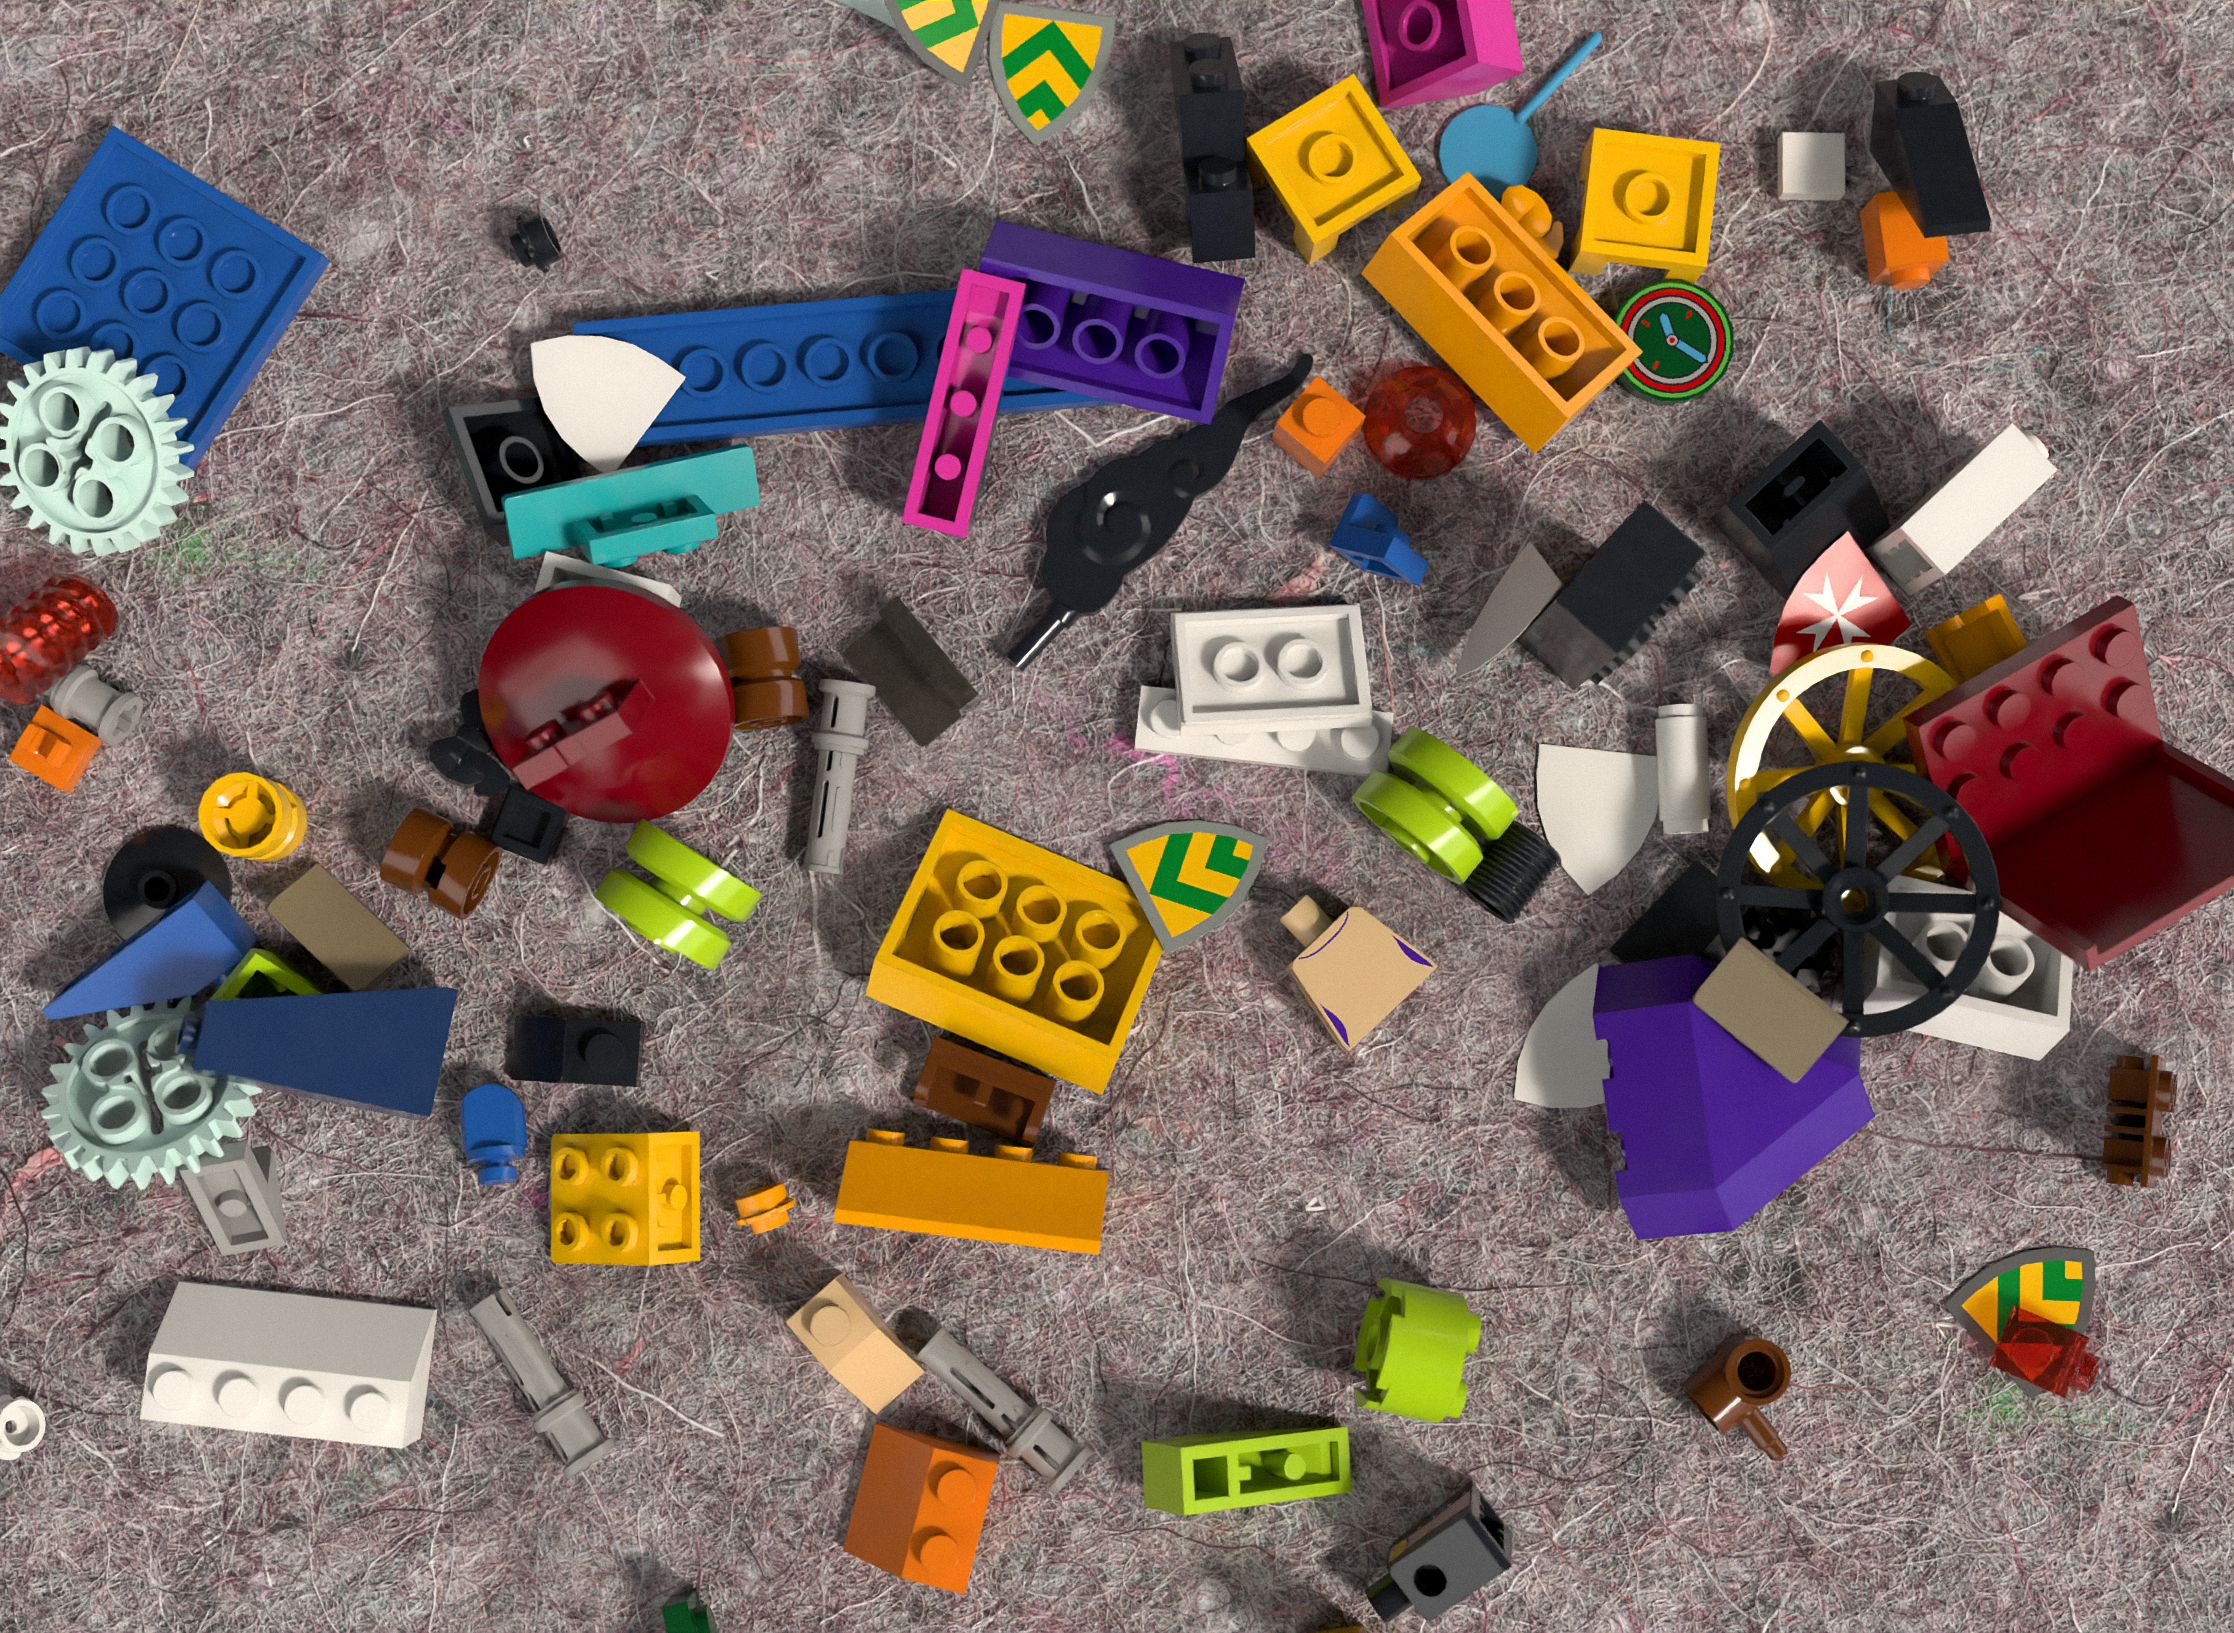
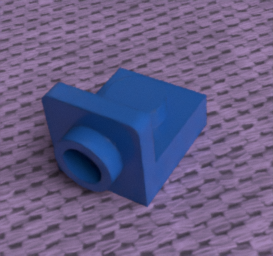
(1374, 544)

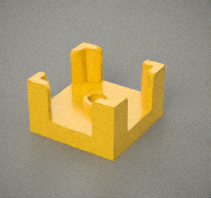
(1332, 166)
(1645, 203)

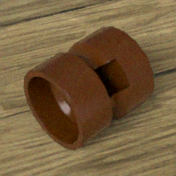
(761, 675)
(425, 846)

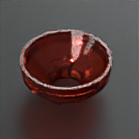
(1410, 452)

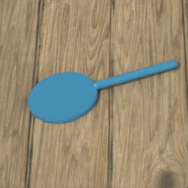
(1496, 141)

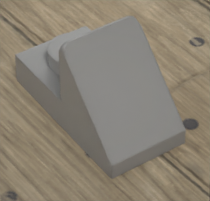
(239, 1198)

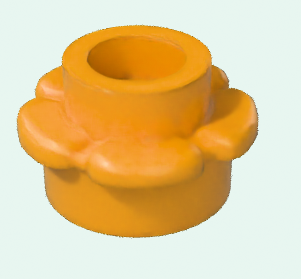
(764, 1207)

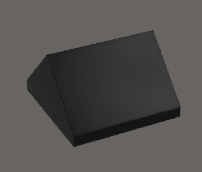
(506, 451)

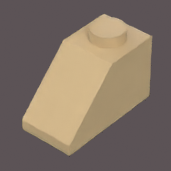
(855, 1344)

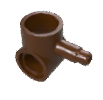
(1726, 1402)

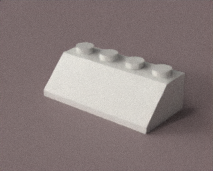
(291, 1365)

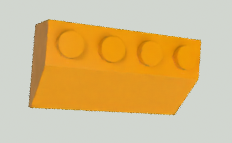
(1500, 311)
(973, 1194)

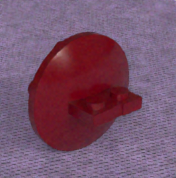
(606, 700)

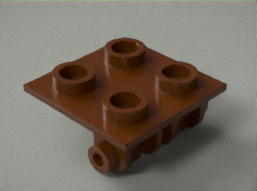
(2159, 1092)

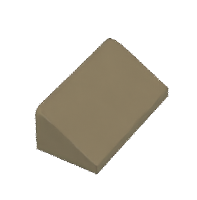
(338, 929)
(1769, 1010)

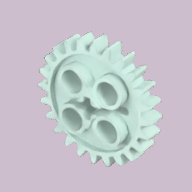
(93, 451)
(104, 1099)

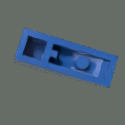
(166, 959)

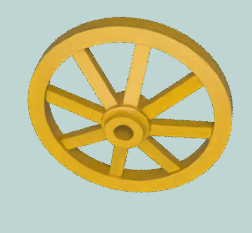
(1780, 698)

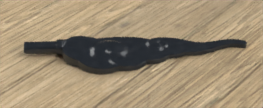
(1134, 511)

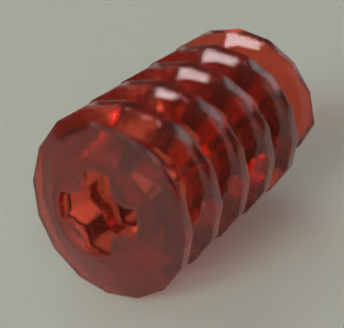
(52, 634)

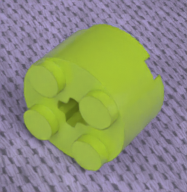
(1415, 1351)

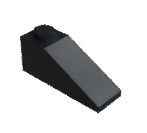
(1927, 155)

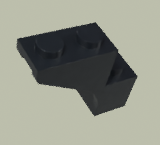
(1213, 148)

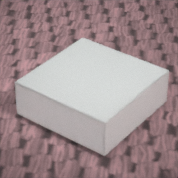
(1811, 166)

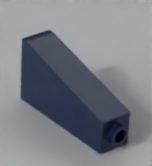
(334, 1048)

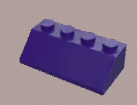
(1116, 321)

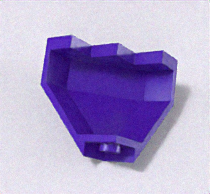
(1701, 1114)

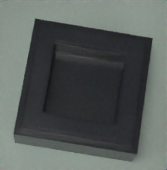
(529, 825)

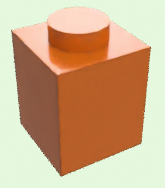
(1897, 247)
(1318, 427)

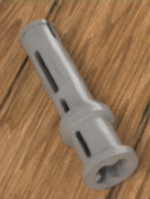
(95, 704)
(839, 745)
(557, 1408)
(1027, 1430)

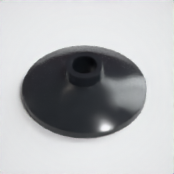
(165, 853)

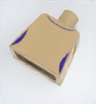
(1351, 968)

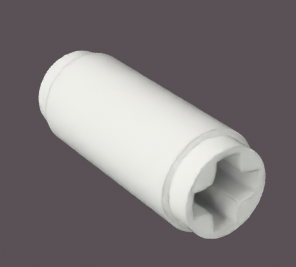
(1683, 769)

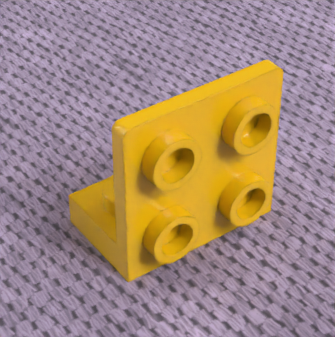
(625, 1198)

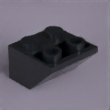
(1802, 508)

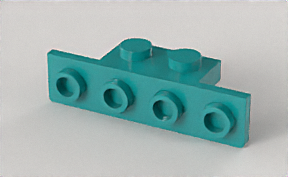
(634, 508)

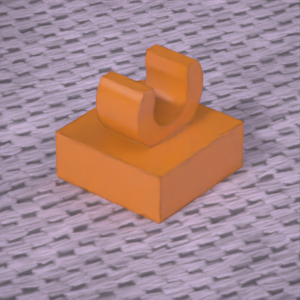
(55, 749)

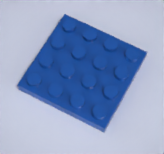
(163, 276)

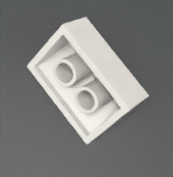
(2013, 1004)

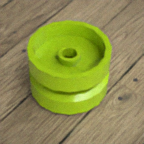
(1435, 804)
(673, 902)

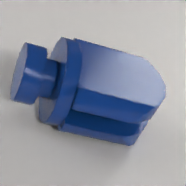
(493, 1132)

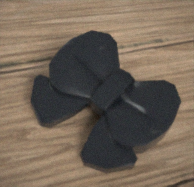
(464, 756)

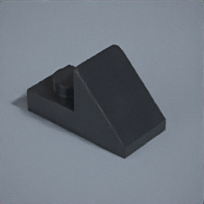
(577, 1051)

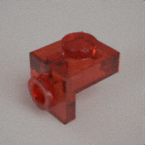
(2046, 1355)

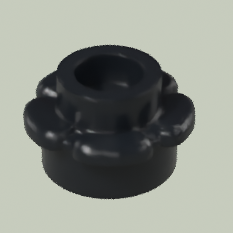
(536, 242)

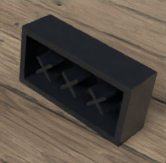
(1615, 599)

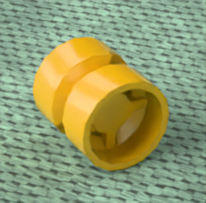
(252, 817)

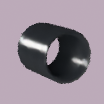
(1511, 872)

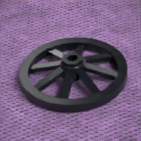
(1946, 816)

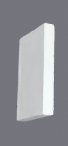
(1270, 669)

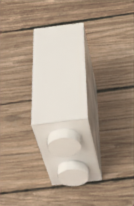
(1963, 508)

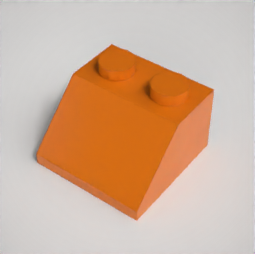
(921, 1506)

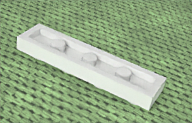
(1326, 750)

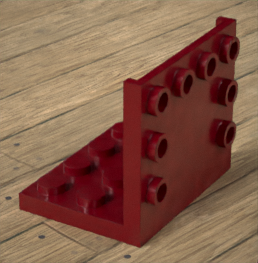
(2076, 792)

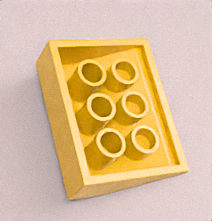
(1019, 952)

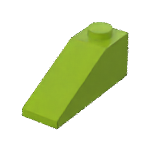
(1244, 1468)

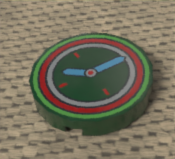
(1682, 340)

